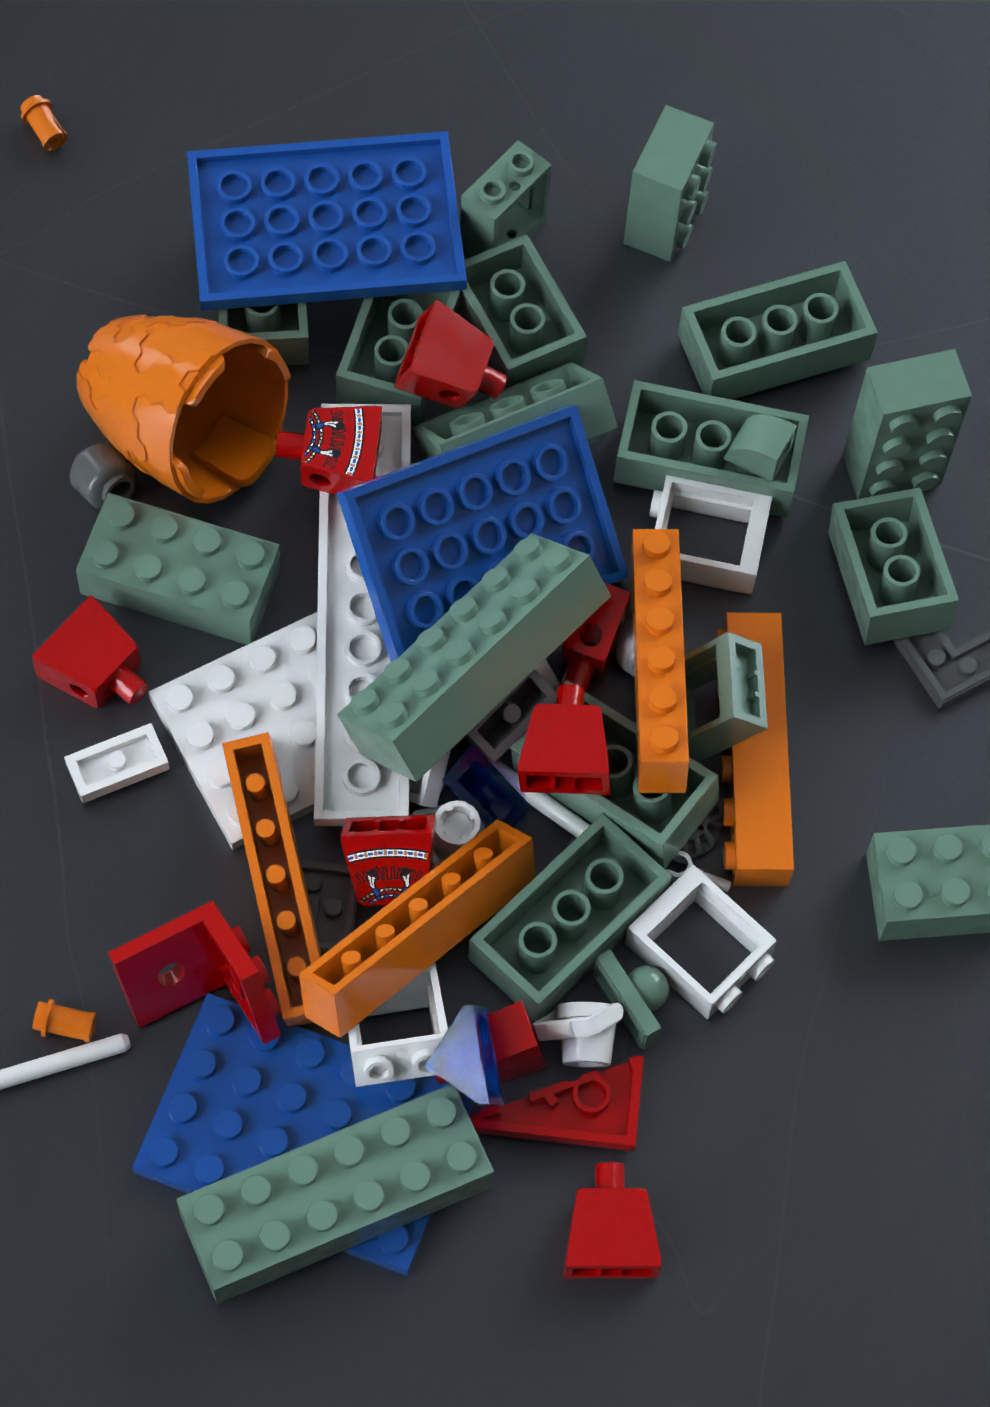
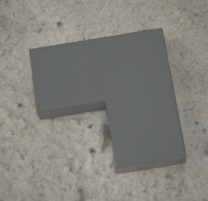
(946, 670)
(331, 900)

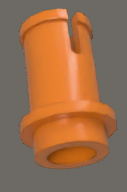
(38, 114)
(63, 1021)

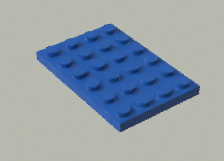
(325, 221)
(455, 516)
(252, 1101)

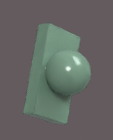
(638, 994)

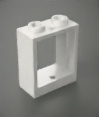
(721, 503)
(668, 907)
(402, 1057)

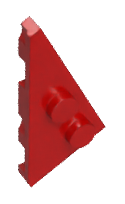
(590, 1111)

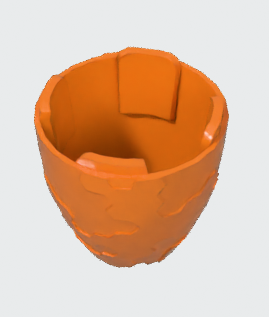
(186, 400)

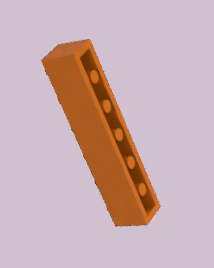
(659, 662)
(759, 771)
(274, 867)
(417, 928)

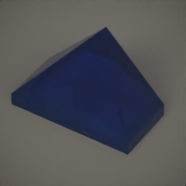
(485, 788)
(468, 1057)

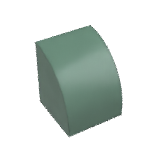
(762, 445)

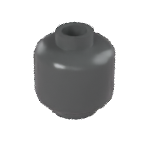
(102, 471)

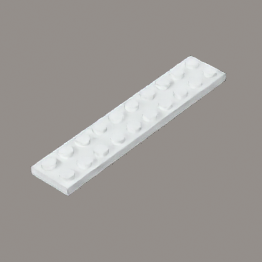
(351, 654)

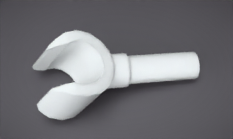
(683, 857)

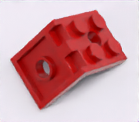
(205, 958)

